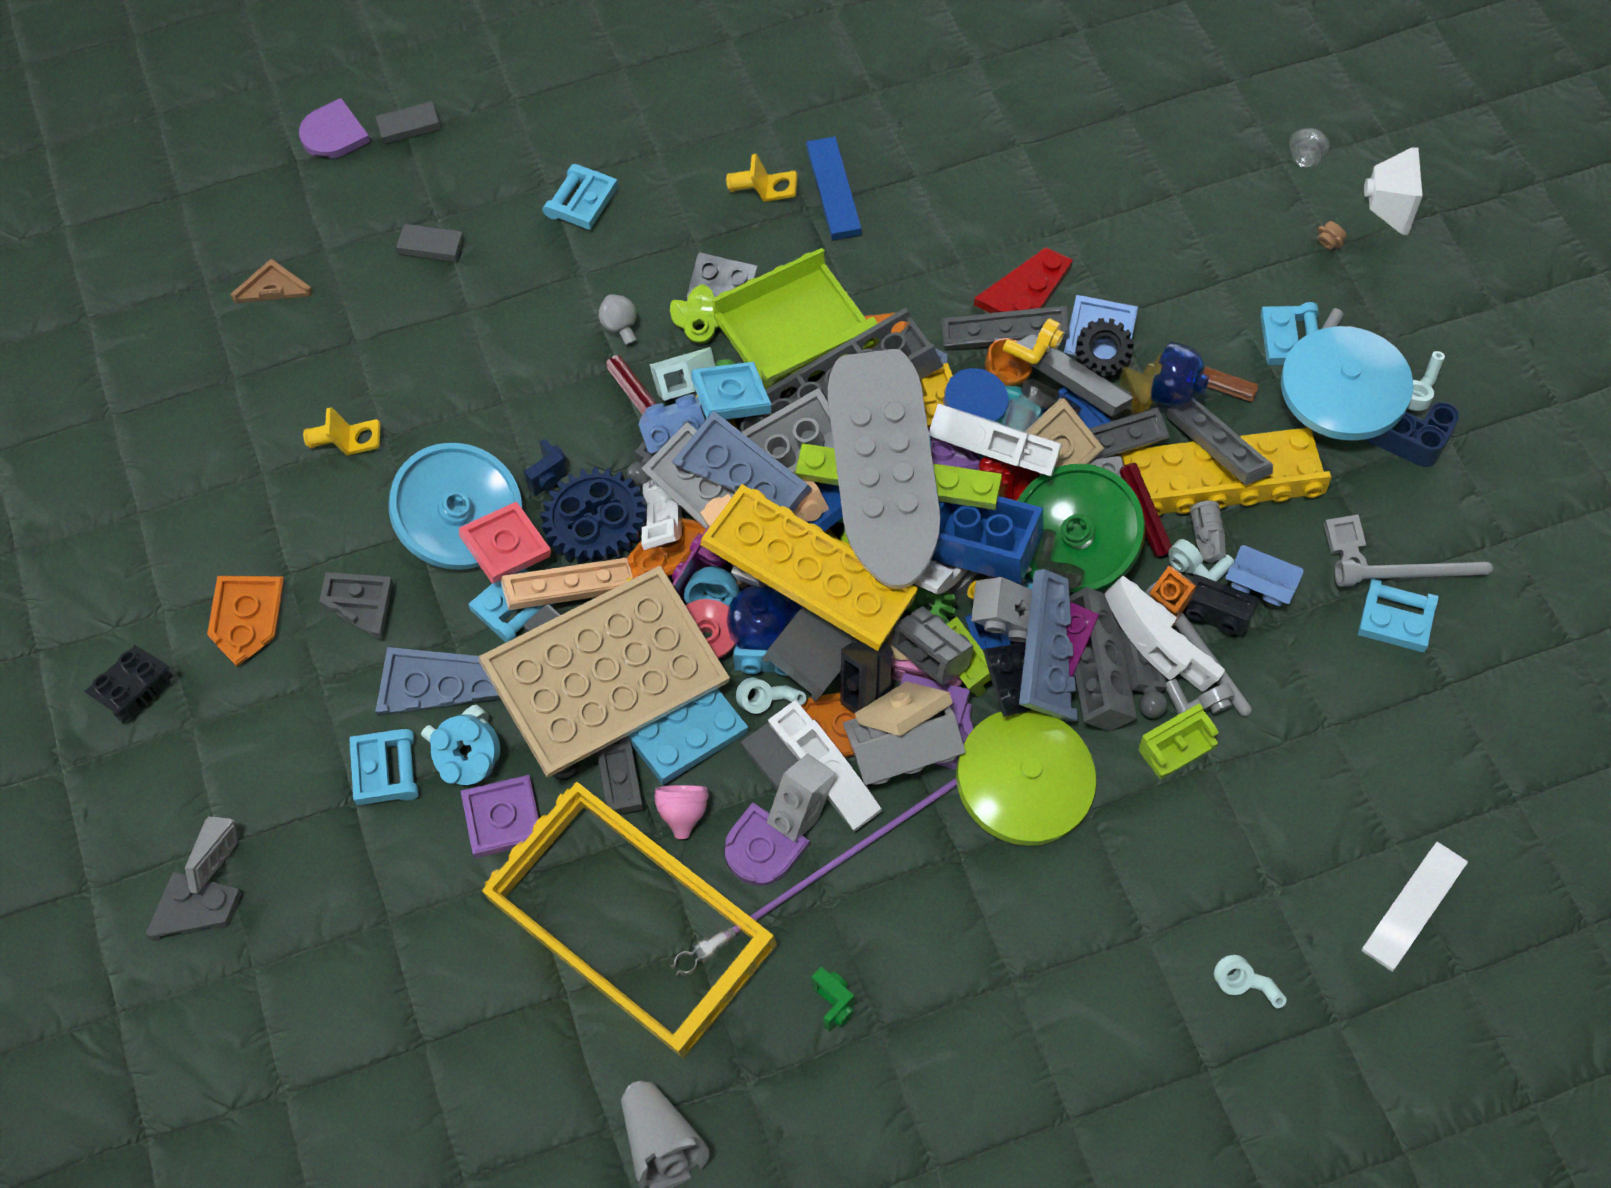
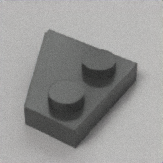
(358, 600)
(192, 912)

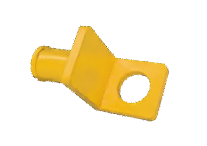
(762, 182)
(342, 434)

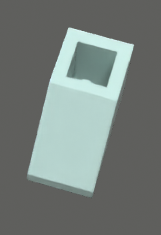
(673, 375)

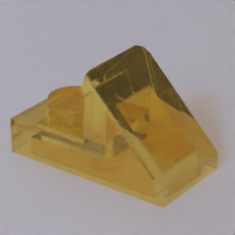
(1140, 385)

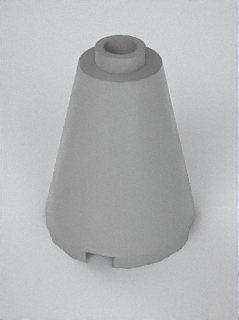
(660, 1138)

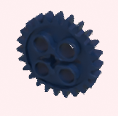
(594, 516)

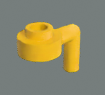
(1048, 338)

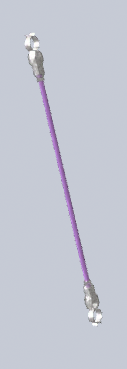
(709, 947)

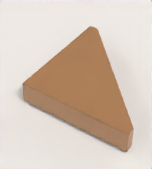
(271, 283)

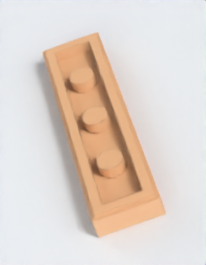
(564, 583)

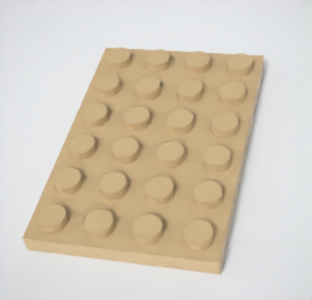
(603, 670)

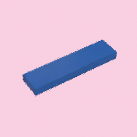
(833, 188)

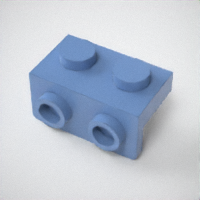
(662, 422)
(1265, 575)

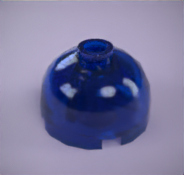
(1179, 377)
(758, 617)

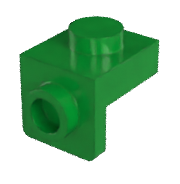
(834, 992)

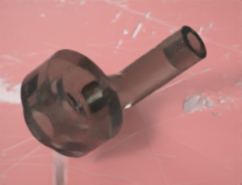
(1071, 572)

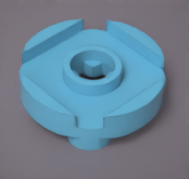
(446, 754)

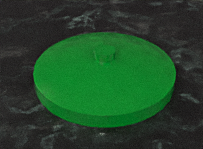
(1094, 520)

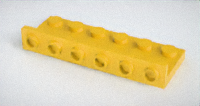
(1188, 474)
(806, 566)

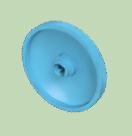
(1346, 383)
(442, 492)

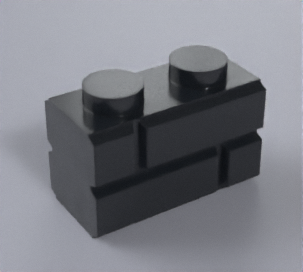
(864, 674)

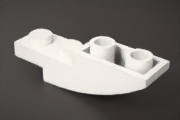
(995, 440)
(1151, 632)
(847, 790)

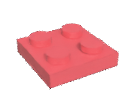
(504, 542)

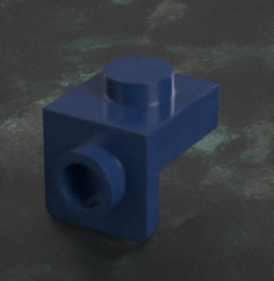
(547, 471)

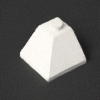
(1396, 190)

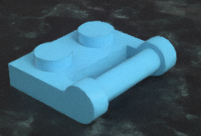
(587, 201)
(1281, 330)
(493, 610)
(1394, 624)
(371, 767)

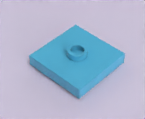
(731, 390)

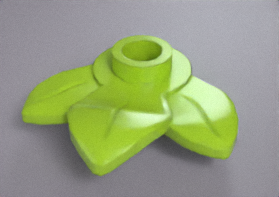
(695, 311)

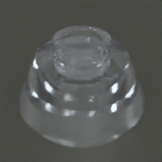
(1308, 147)

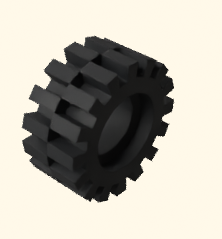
(1109, 331)

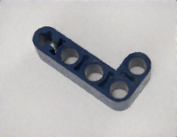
(1417, 433)

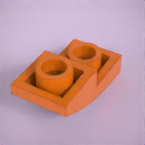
(1173, 591)

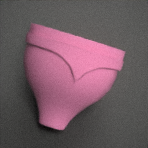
(681, 807)

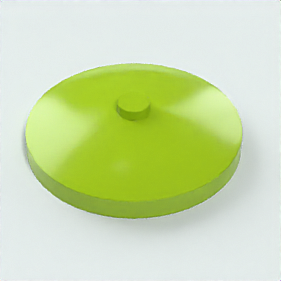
(1026, 777)

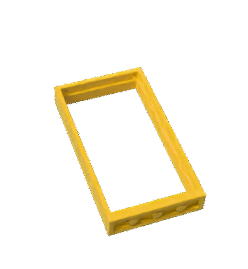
(546, 831)

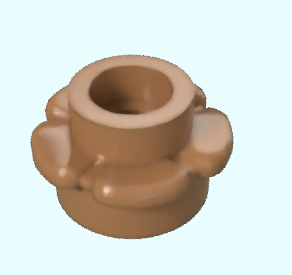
(1331, 235)

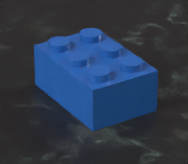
(988, 539)

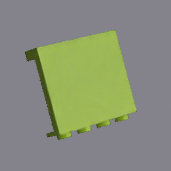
(790, 317)

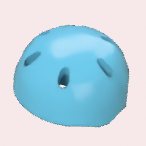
(713, 581)

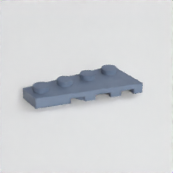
(732, 459)
(1046, 664)
(431, 680)

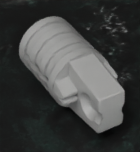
(1208, 530)

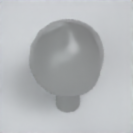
(617, 316)

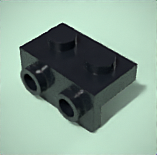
(1220, 606)

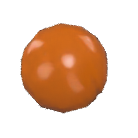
(1006, 367)

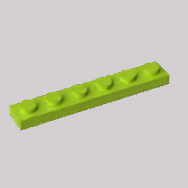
(952, 483)

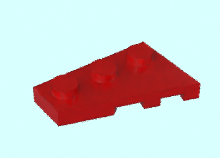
(1027, 285)

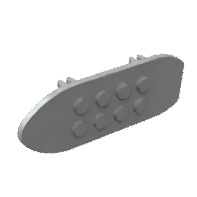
(884, 464)

